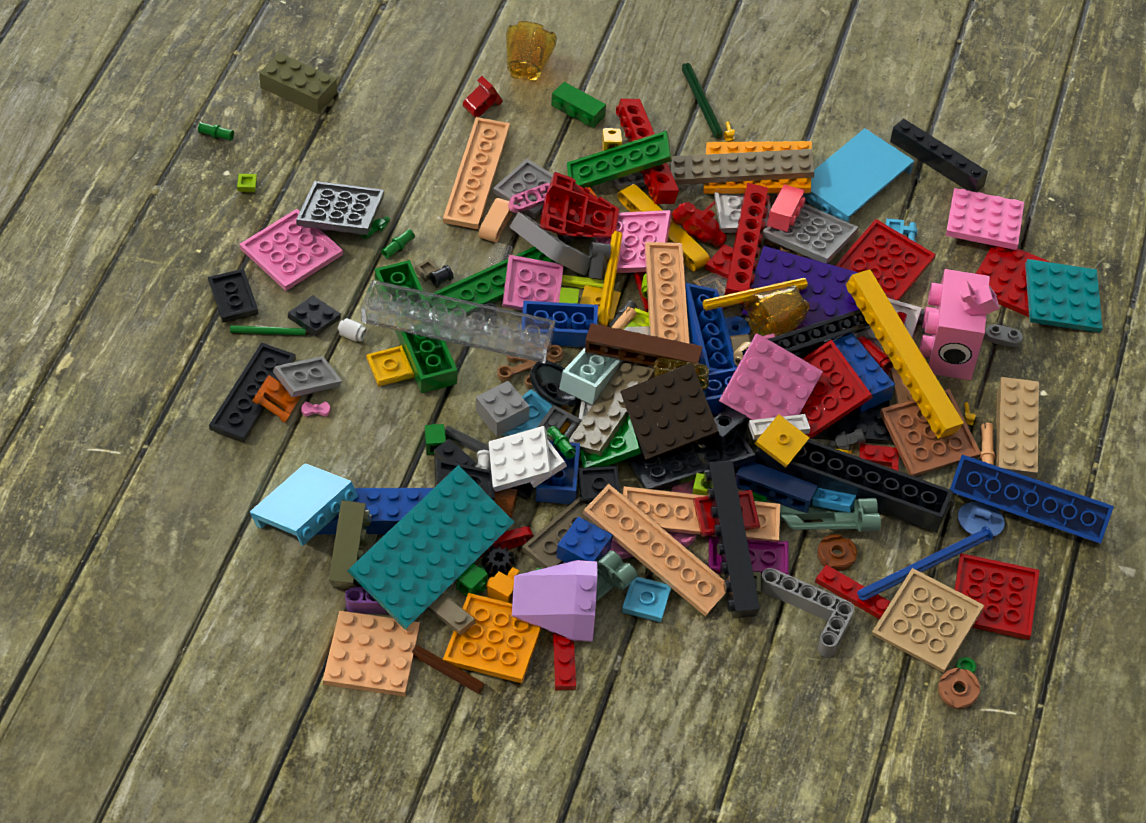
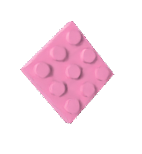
(531, 281)

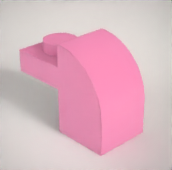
(978, 301)

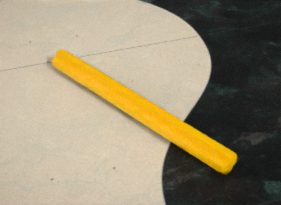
(609, 280)
(739, 297)

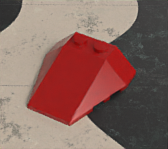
(576, 211)

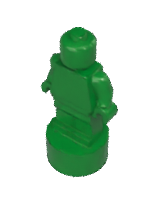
(378, 224)

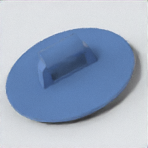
(977, 515)

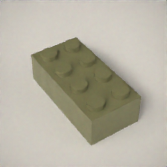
(298, 83)
(349, 542)

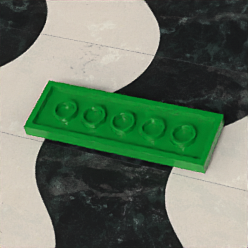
(621, 160)

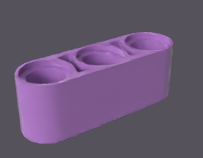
(364, 602)

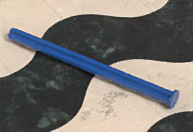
(926, 563)

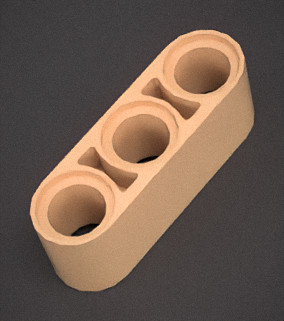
(495, 220)

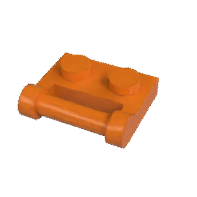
(277, 394)

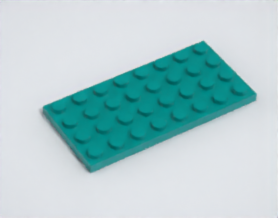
(430, 547)

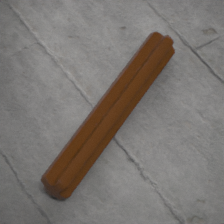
(448, 669)

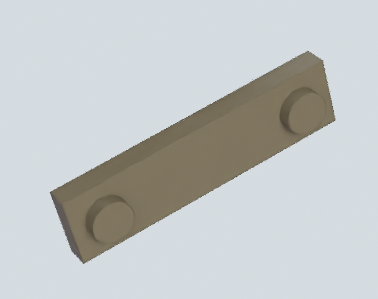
(451, 614)

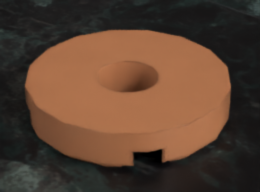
(953, 698)

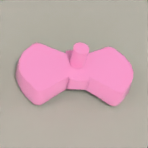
(309, 409)

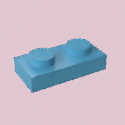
(833, 500)

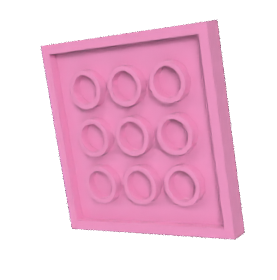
(985, 218)
(636, 230)
(290, 251)
(770, 382)

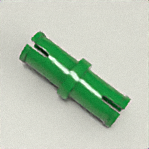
(216, 131)
(398, 243)
(561, 442)

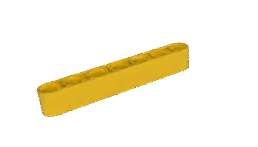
(637, 201)

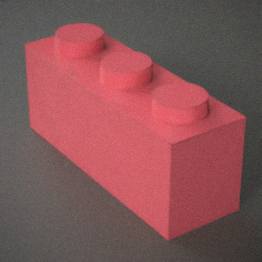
(786, 208)

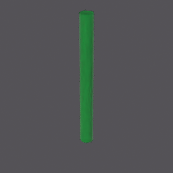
(267, 330)

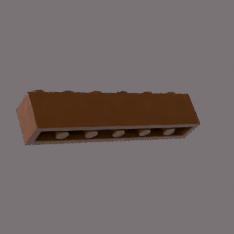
(637, 346)

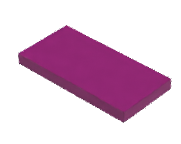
(762, 555)

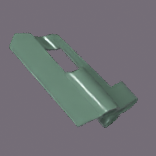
(862, 517)
(613, 573)

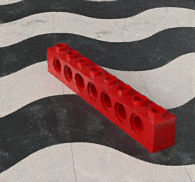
(637, 126)
(747, 239)

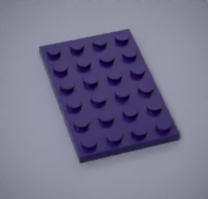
(825, 288)

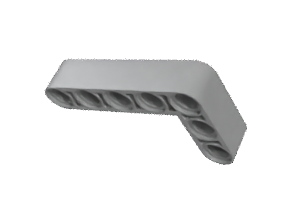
(550, 245)
(813, 605)

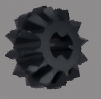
(498, 560)

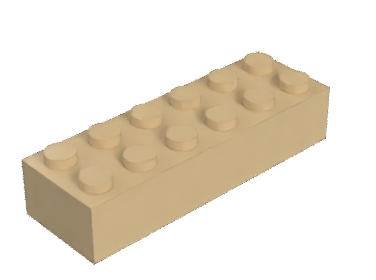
(1017, 426)

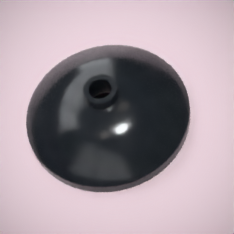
(546, 382)

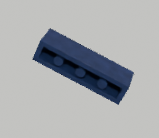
(776, 486)

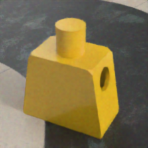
(611, 138)

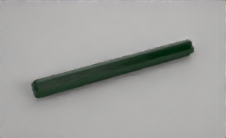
(702, 100)

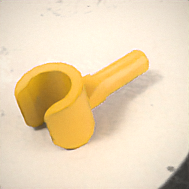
(729, 134)
(969, 418)

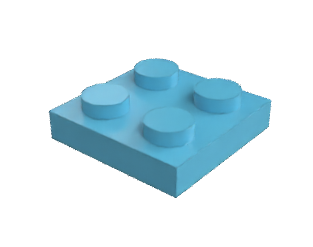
(646, 599)

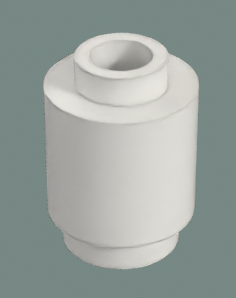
(352, 330)

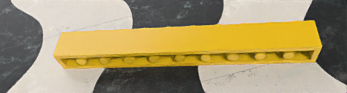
(904, 354)

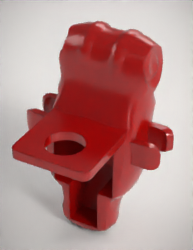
(699, 223)

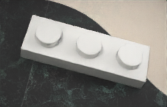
(758, 426)

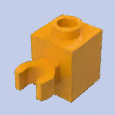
(502, 586)

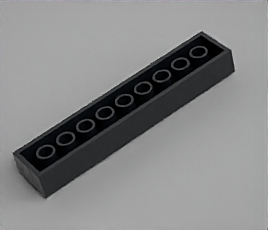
(895, 491)

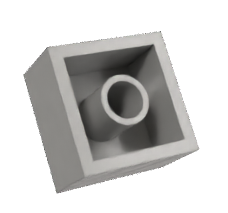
(502, 408)

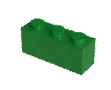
(578, 104)

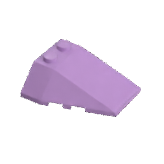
(558, 599)

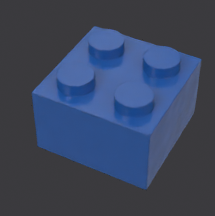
(584, 542)

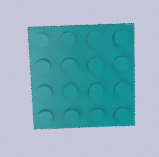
(1063, 295)

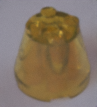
(528, 49)
(776, 310)

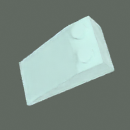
(588, 375)

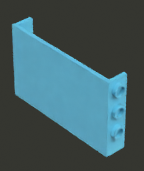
(856, 175)

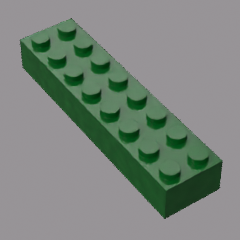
(427, 356)

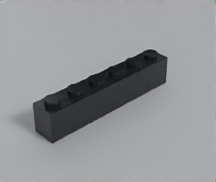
(938, 156)

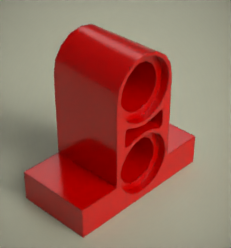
(481, 98)

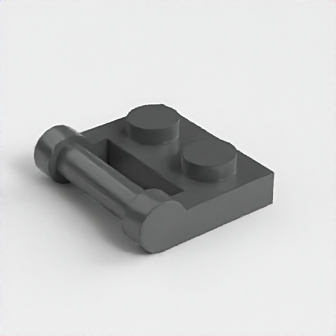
(558, 417)

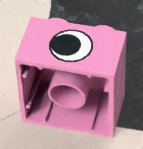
(954, 333)

